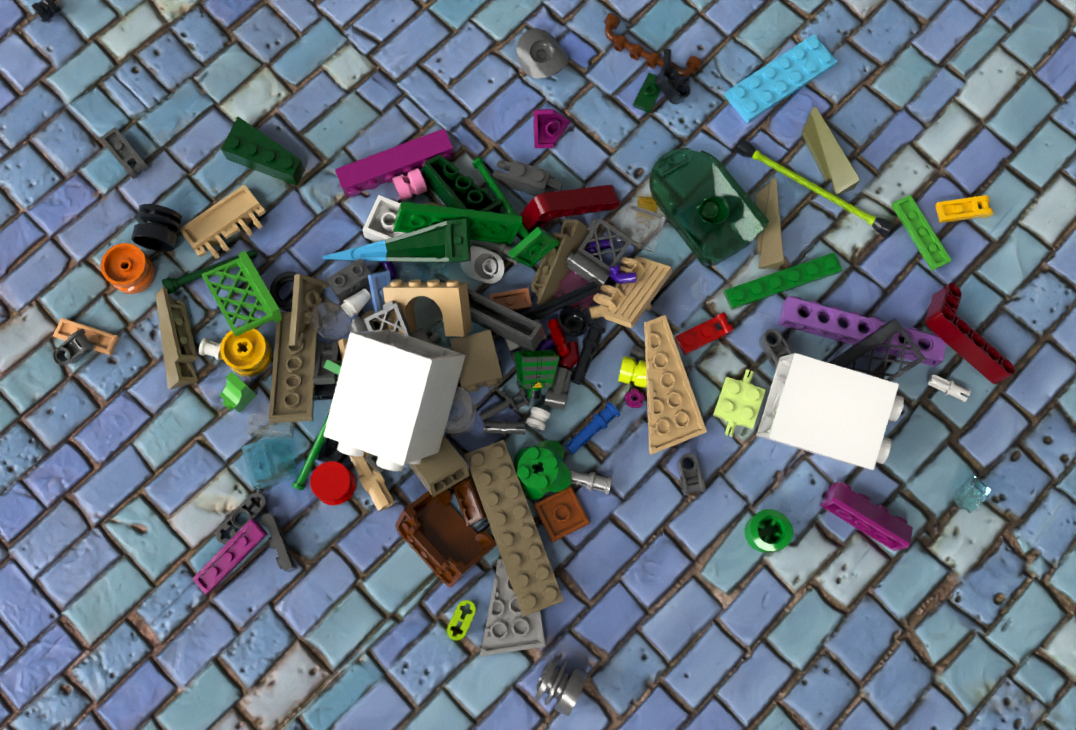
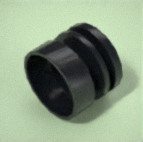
(156, 227)

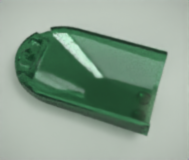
(686, 178)

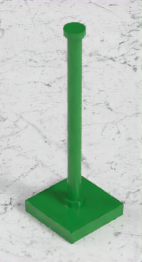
(534, 244)
(334, 366)

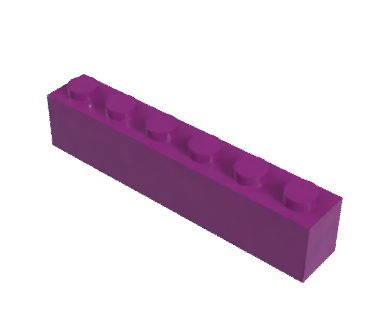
(399, 160)

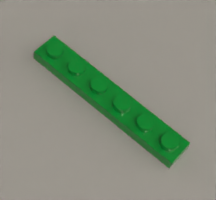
(782, 281)

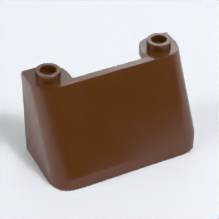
(443, 537)

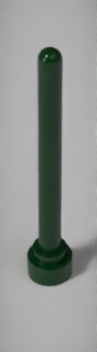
(173, 284)

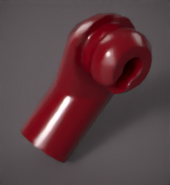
(570, 359)

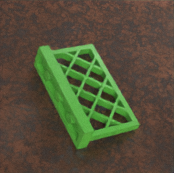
(258, 288)

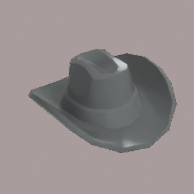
(540, 54)

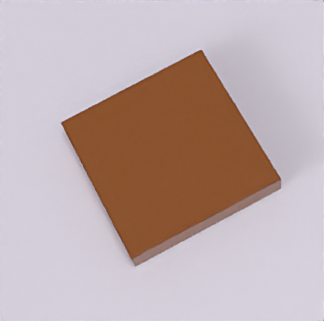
(561, 514)

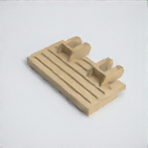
(222, 220)
(629, 300)

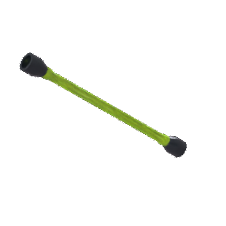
(880, 225)

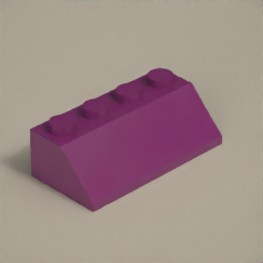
(867, 517)

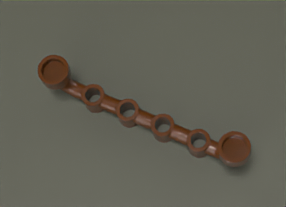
(637, 51)

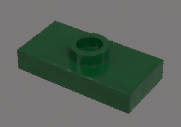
(648, 94)

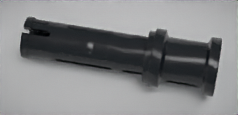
(590, 345)

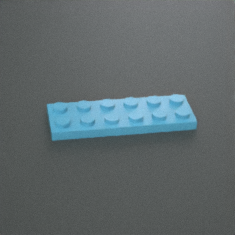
(780, 78)

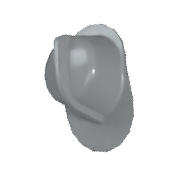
(484, 265)

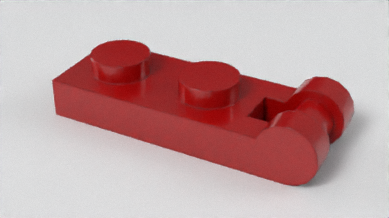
(703, 334)

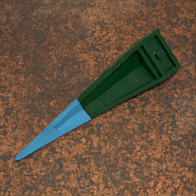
(434, 244)

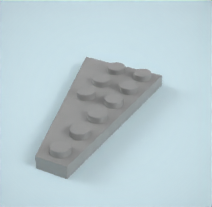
(505, 625)

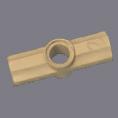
(372, 482)

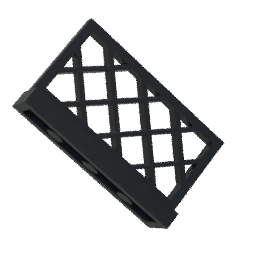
(873, 340)

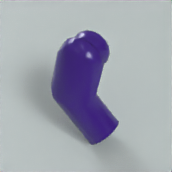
(604, 244)

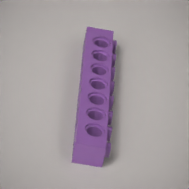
(811, 324)

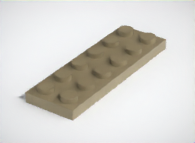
(293, 374)

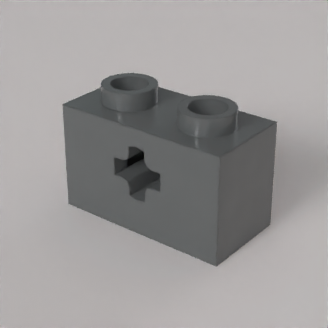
(349, 280)

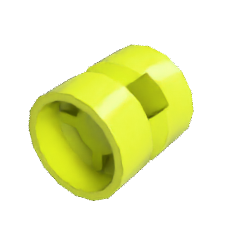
(633, 371)

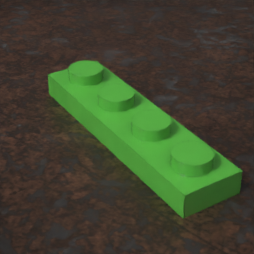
(921, 233)

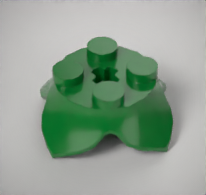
(555, 475)

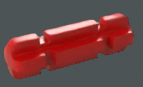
(558, 338)

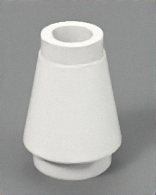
(355, 303)

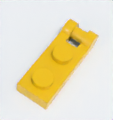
(963, 209)

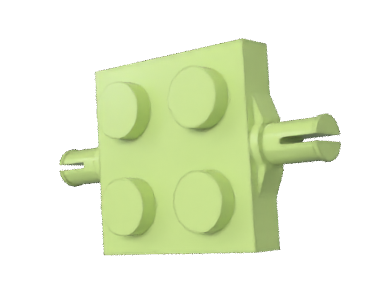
(739, 403)

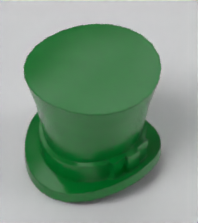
(768, 531)

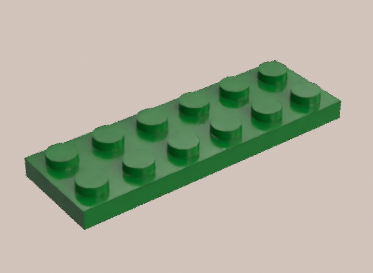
(482, 225)

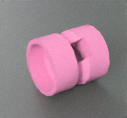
(410, 184)

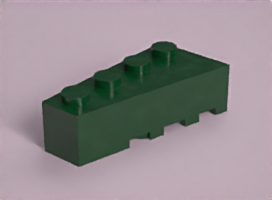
(258, 152)
(455, 188)

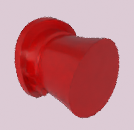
(333, 483)

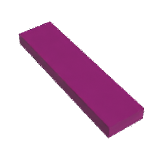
(229, 556)

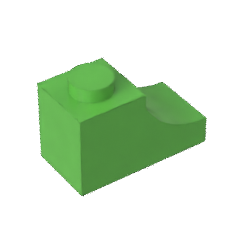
(236, 393)

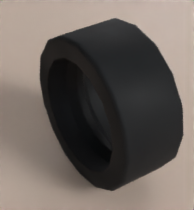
(277, 283)

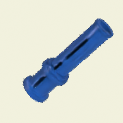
(599, 422)

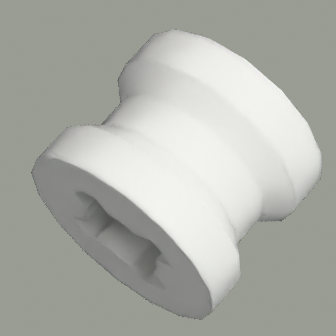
(538, 418)

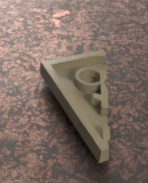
(305, 298)

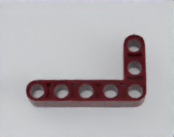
(568, 203)
(962, 338)

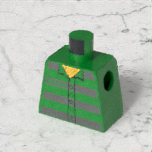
(536, 370)

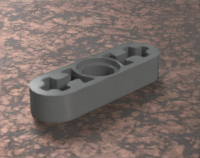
(248, 502)

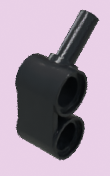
(672, 84)

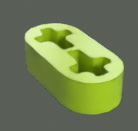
(457, 617)

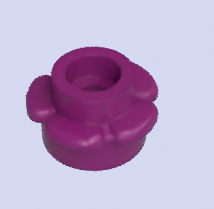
(634, 403)

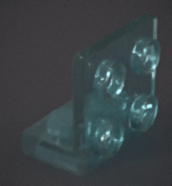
(420, 271)

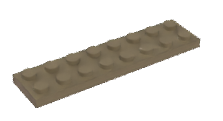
(513, 528)

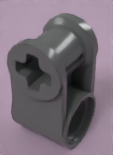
(76, 346)
(775, 350)
(690, 476)

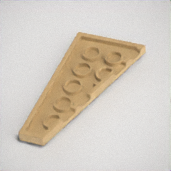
(670, 399)

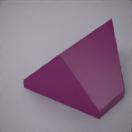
(548, 127)

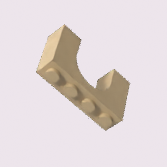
(449, 295)

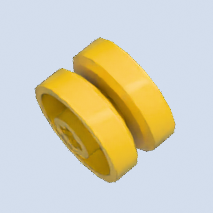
(247, 353)

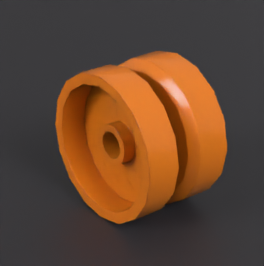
(128, 268)

